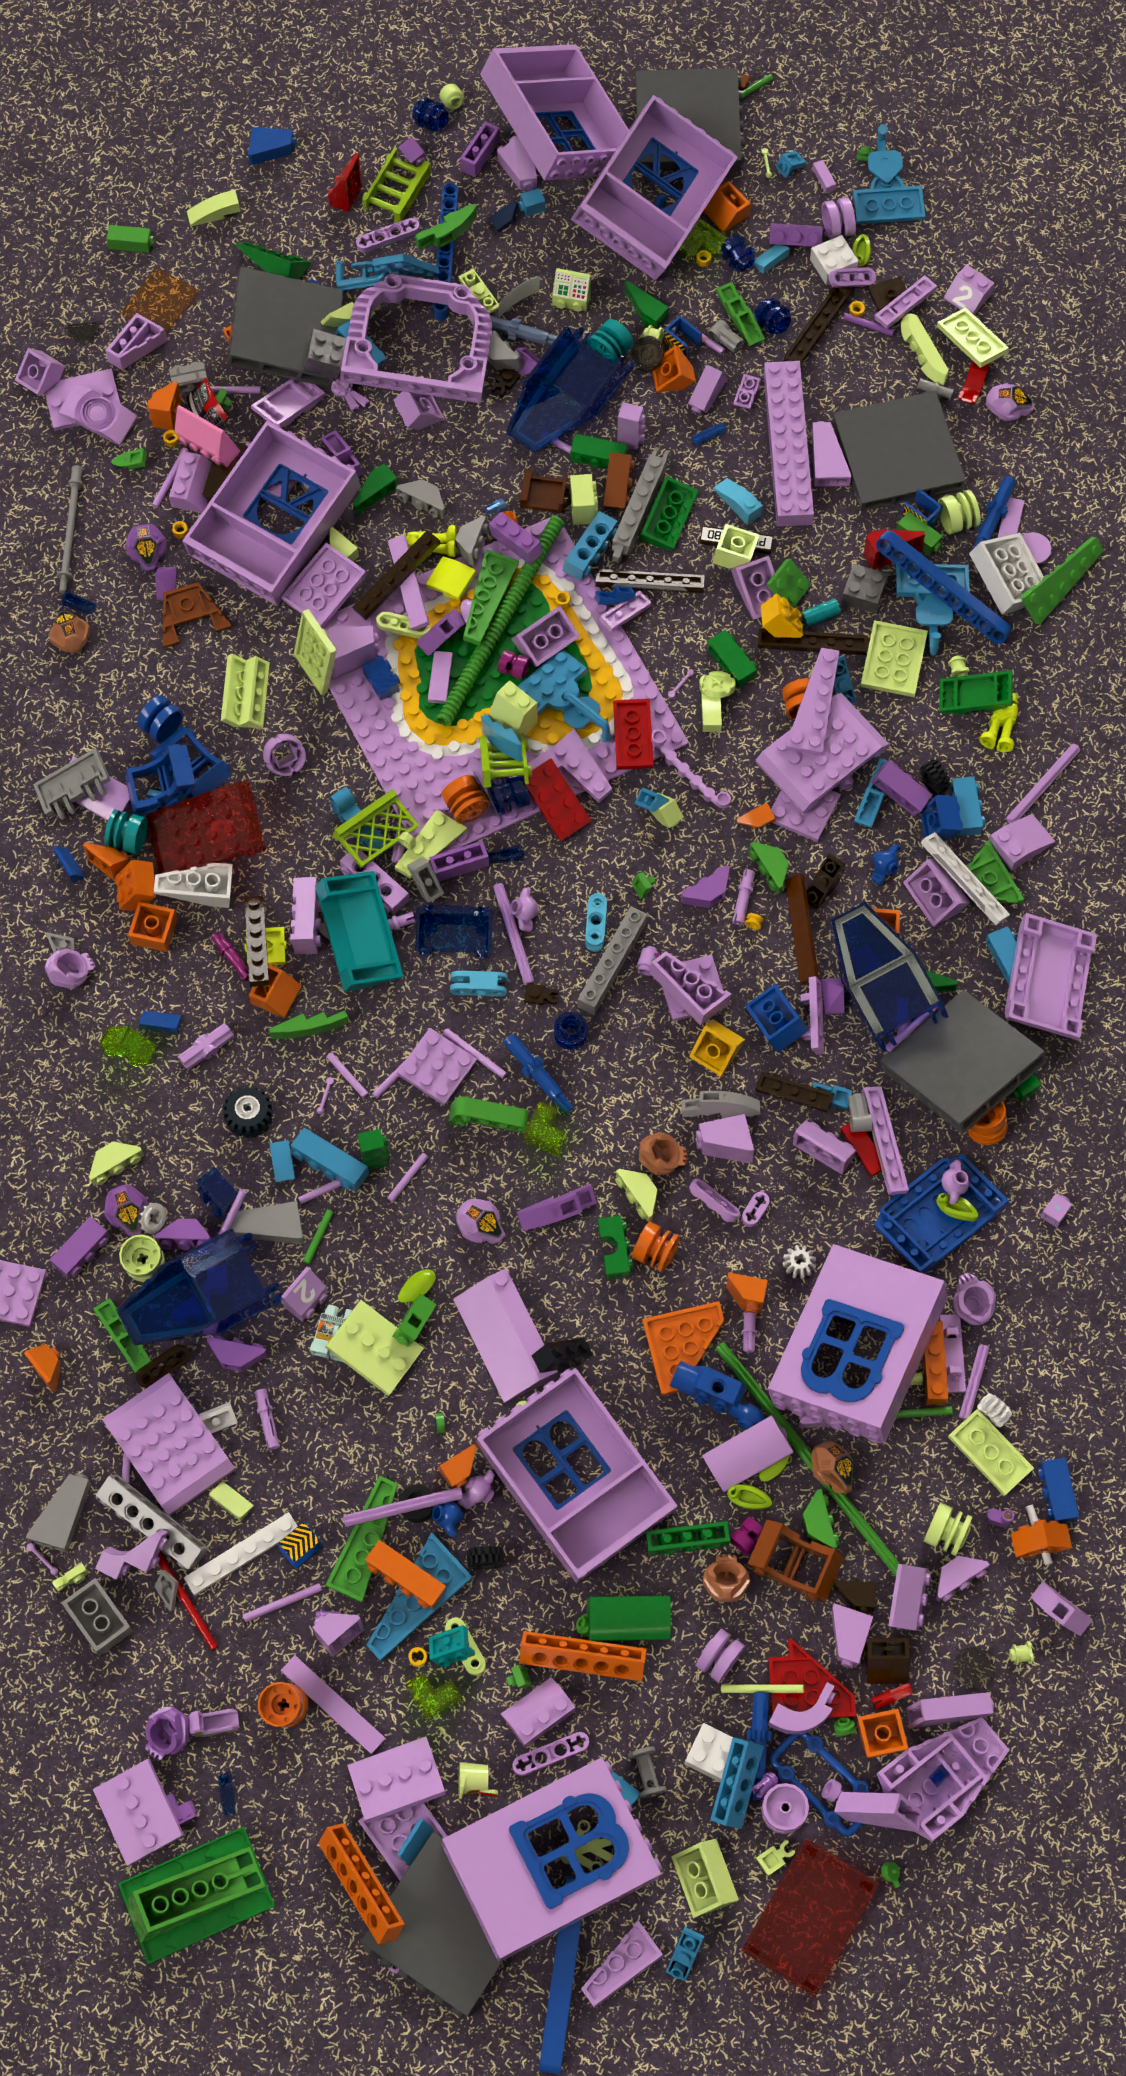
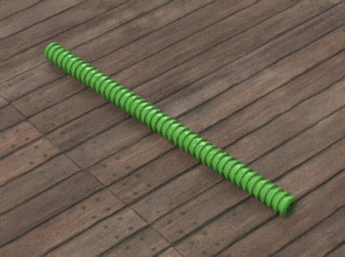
(498, 624)

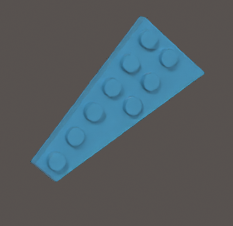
(404, 1613)

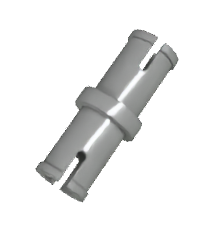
(930, 387)

